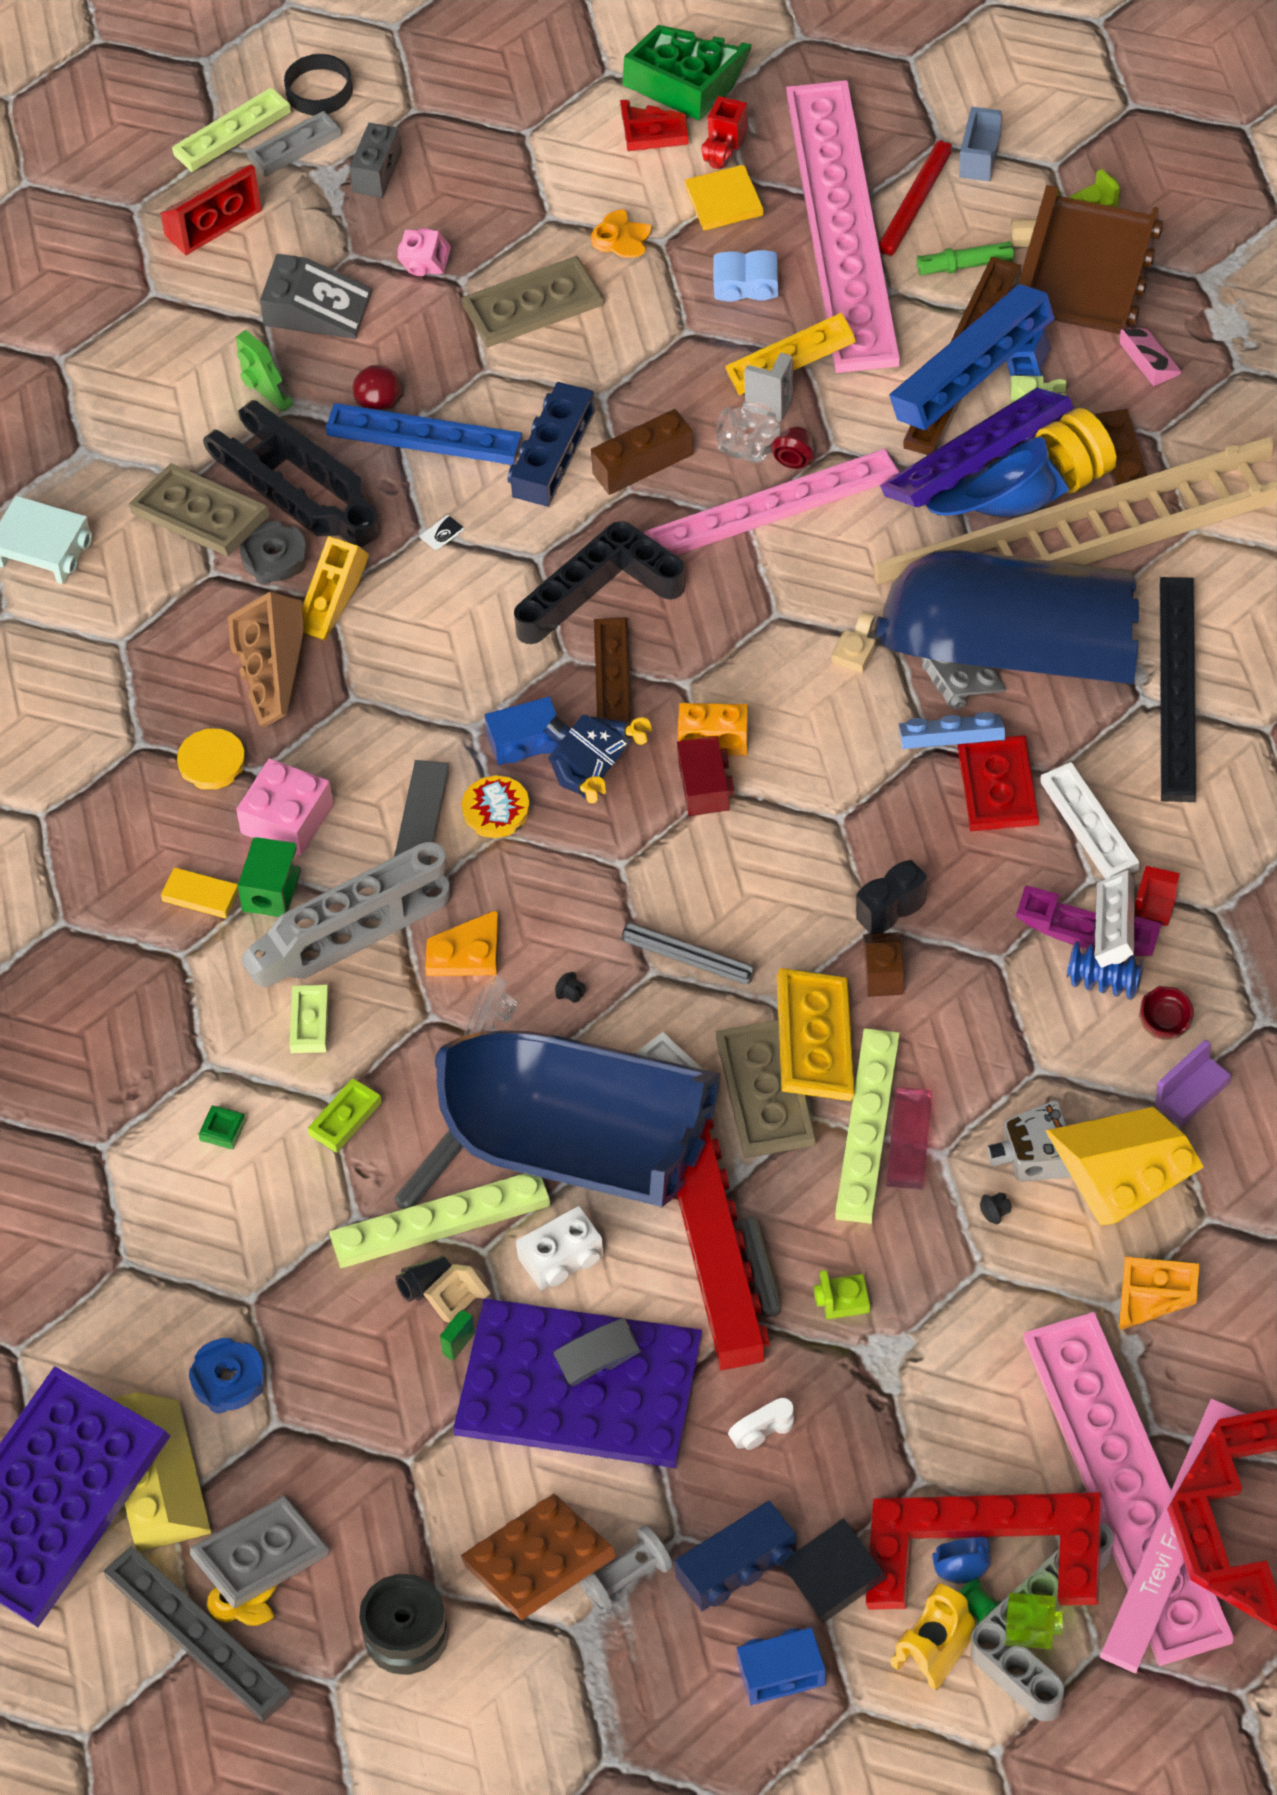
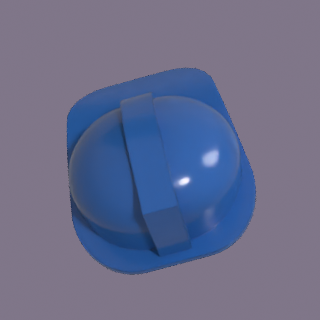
(1008, 487)

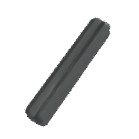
(428, 1171)
(760, 1267)

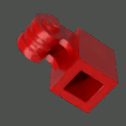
(725, 131)

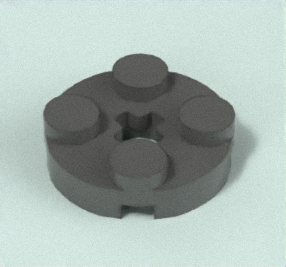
(274, 567)

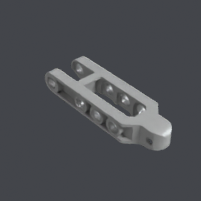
(396, 904)

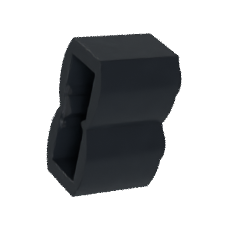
(891, 897)

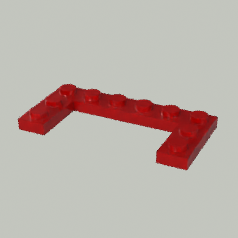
(1070, 1515)

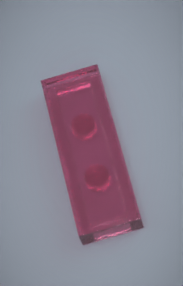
(909, 1138)

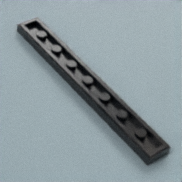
(1177, 690)

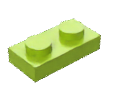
(344, 1115)

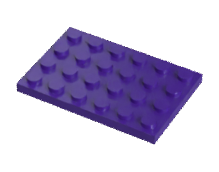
(624, 1413)
(61, 1486)

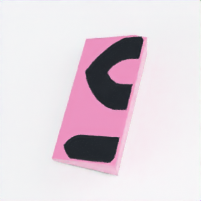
(1148, 355)

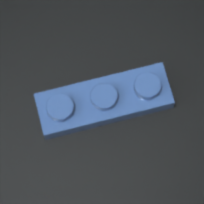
(951, 730)

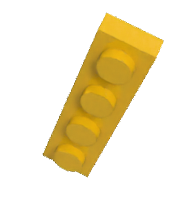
(803, 346)

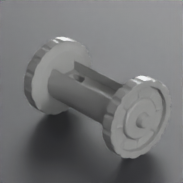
(625, 1569)

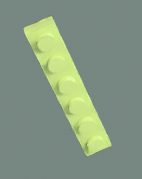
(867, 1126)
(438, 1219)

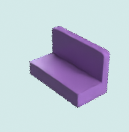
(1191, 1084)

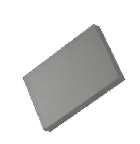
(259, 1551)

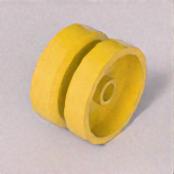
(1079, 448)

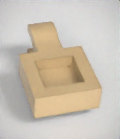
(856, 647)

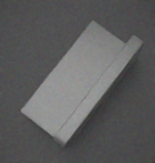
(771, 387)

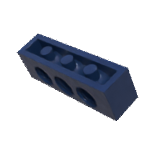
(551, 444)

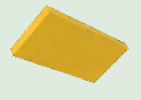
(815, 1034)

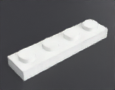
(1089, 821)
(1115, 919)

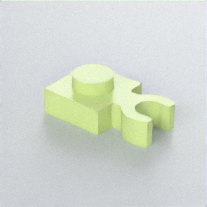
(1024, 384)

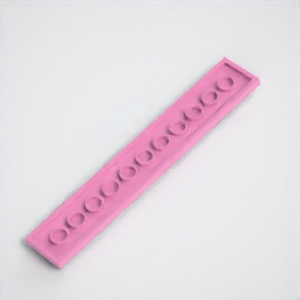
(842, 223)

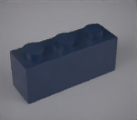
(735, 1556)

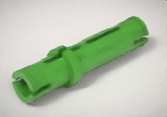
(958, 259)

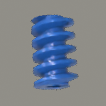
(1120, 975)

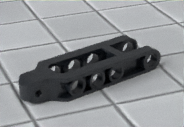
(284, 442)

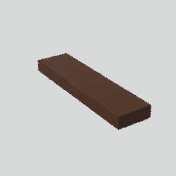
(612, 669)

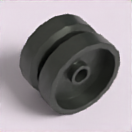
(403, 1624)

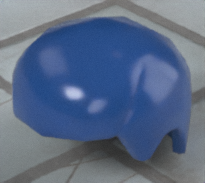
(962, 1559)

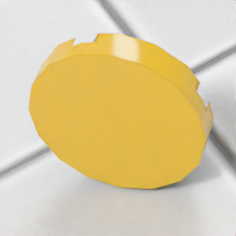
(211, 758)

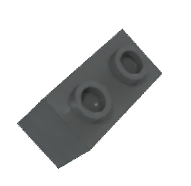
(375, 160)

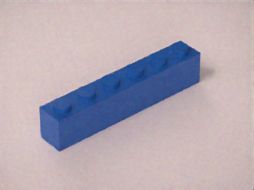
(971, 356)

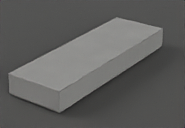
(294, 143)

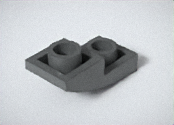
(597, 1350)

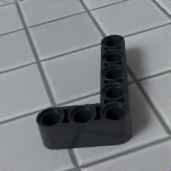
(589, 570)

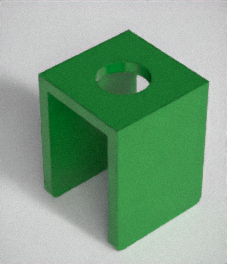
(268, 877)

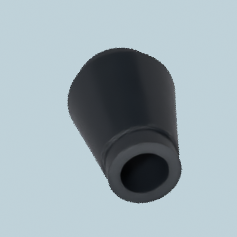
(419, 1277)

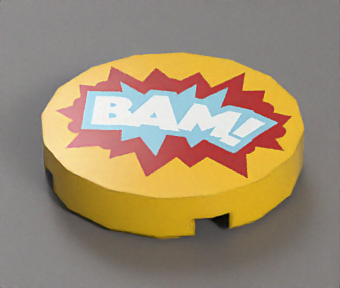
(495, 806)

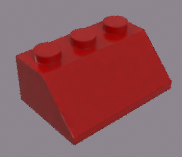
(212, 210)

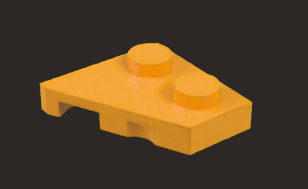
(465, 949)

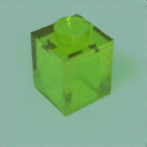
(1032, 1621)

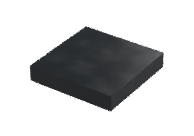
(833, 1570)

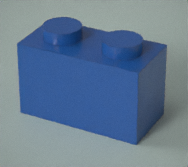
(519, 732)
(780, 1665)

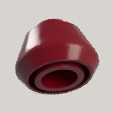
(793, 448)

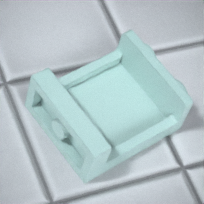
(43, 536)

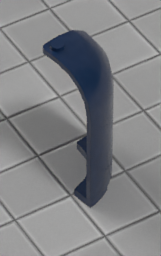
(1014, 615)
(576, 1111)

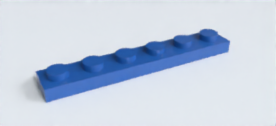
(424, 434)

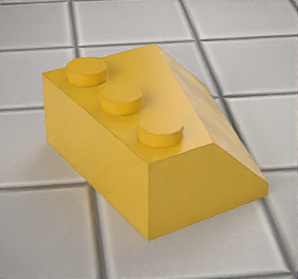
(1124, 1160)

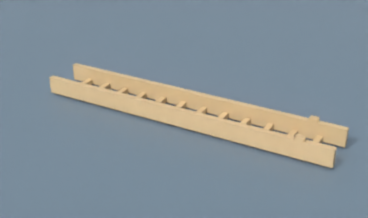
(1119, 497)

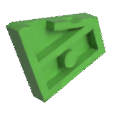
(259, 370)

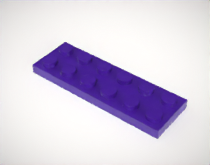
(976, 447)

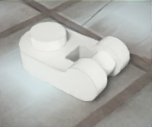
(754, 1428)

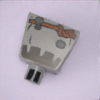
(1029, 1146)

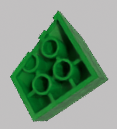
(683, 69)

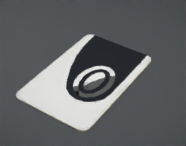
(441, 532)

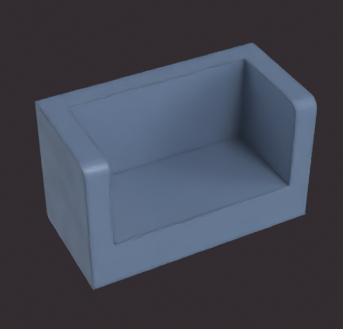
(980, 144)

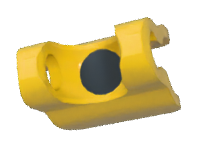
(937, 1635)

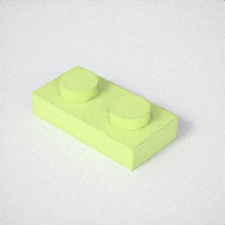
(309, 1018)

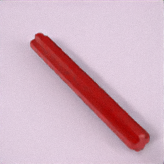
(915, 198)

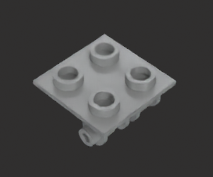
(960, 680)

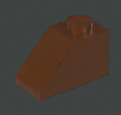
(883, 964)

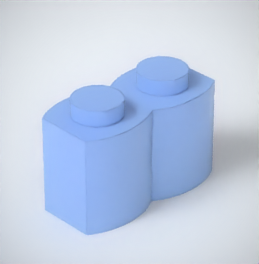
(745, 275)

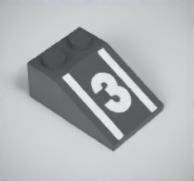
(312, 298)

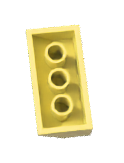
(168, 1498)

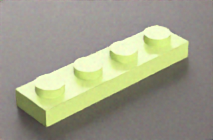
(231, 129)

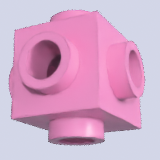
(424, 252)

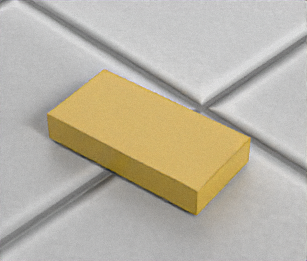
(200, 892)

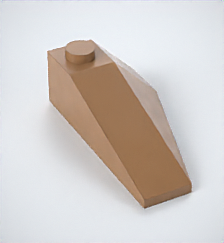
(268, 644)

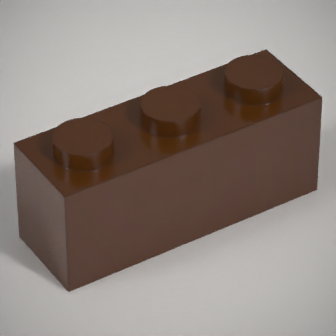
(642, 451)

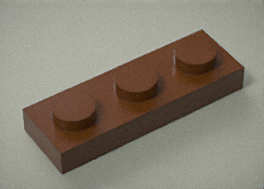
(1128, 455)

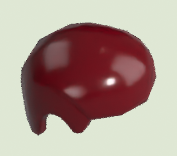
(377, 387)
(1166, 1013)

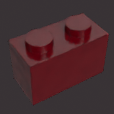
(703, 775)

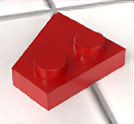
(652, 127)

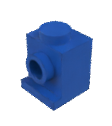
(1030, 357)

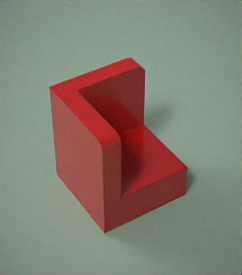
(1157, 895)

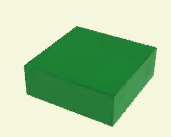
(222, 1127)
(457, 1334)

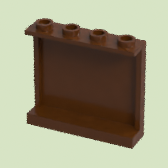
(1090, 260)

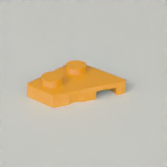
(1155, 1289)

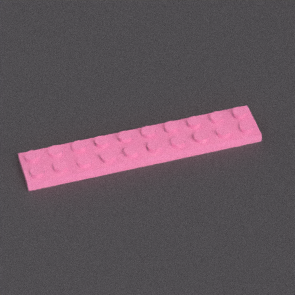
(1121, 1464)

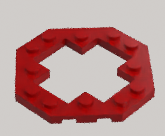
(1212, 1478)

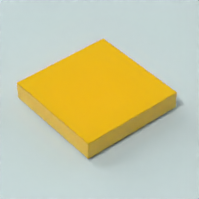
(723, 197)

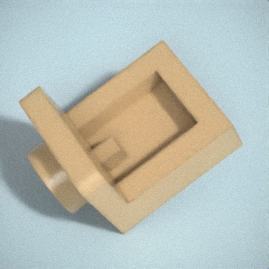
(456, 1290)

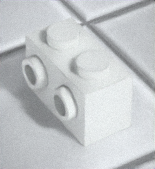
(560, 1248)

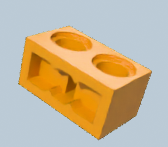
(720, 720)

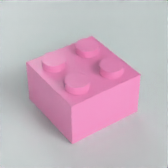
(285, 805)

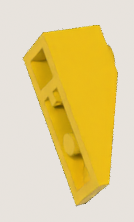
(332, 586)

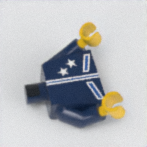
(590, 750)

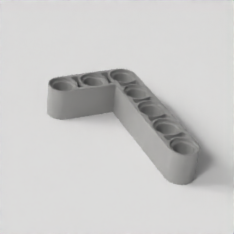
(999, 1660)

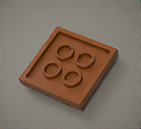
(538, 1556)

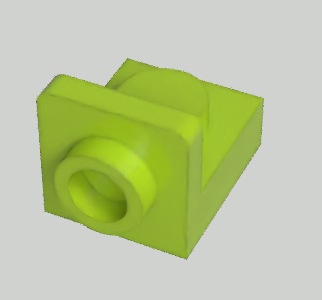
(1104, 191)
(841, 1295)

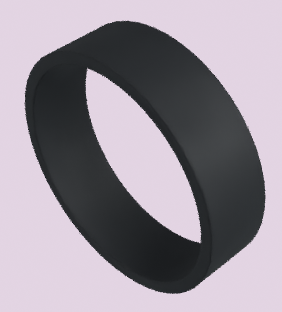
(315, 62)

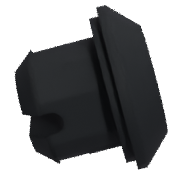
(569, 987)
(995, 1207)

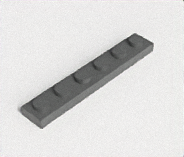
(197, 1634)

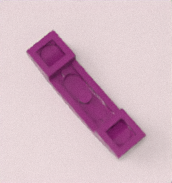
(1071, 924)

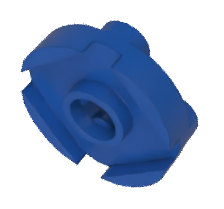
(232, 1393)

